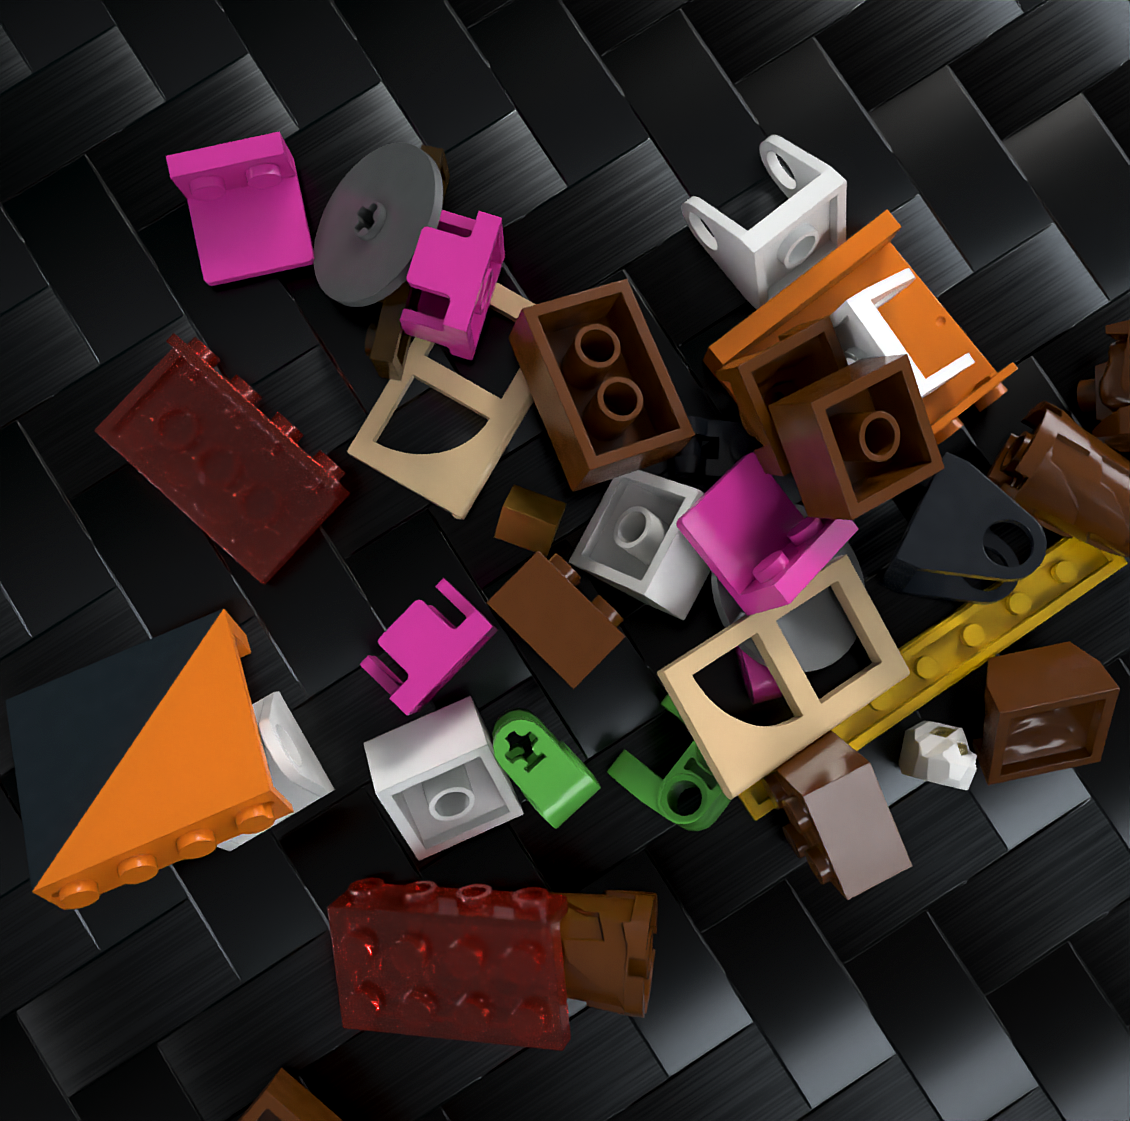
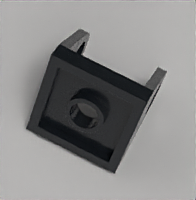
(950, 537)

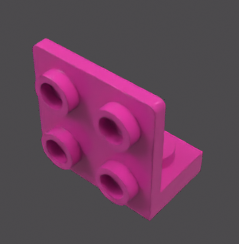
(244, 208)
(759, 538)

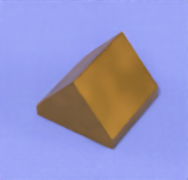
(529, 520)

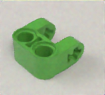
(549, 773)
(663, 794)

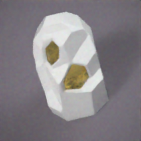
(938, 755)

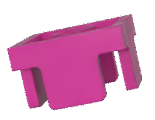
(457, 279)
(428, 649)

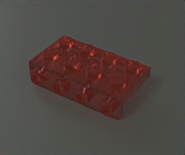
(224, 459)
(452, 962)

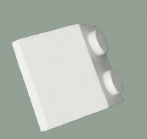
(638, 545)
(441, 779)

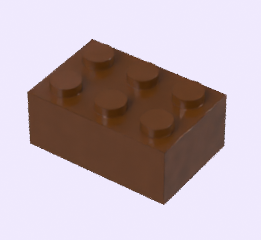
(599, 384)

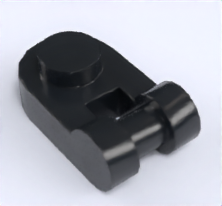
(732, 445)

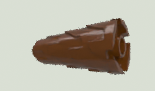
(1067, 480)
(610, 949)

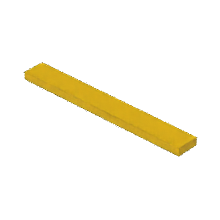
(967, 641)

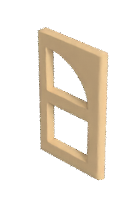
(456, 475)
(746, 753)

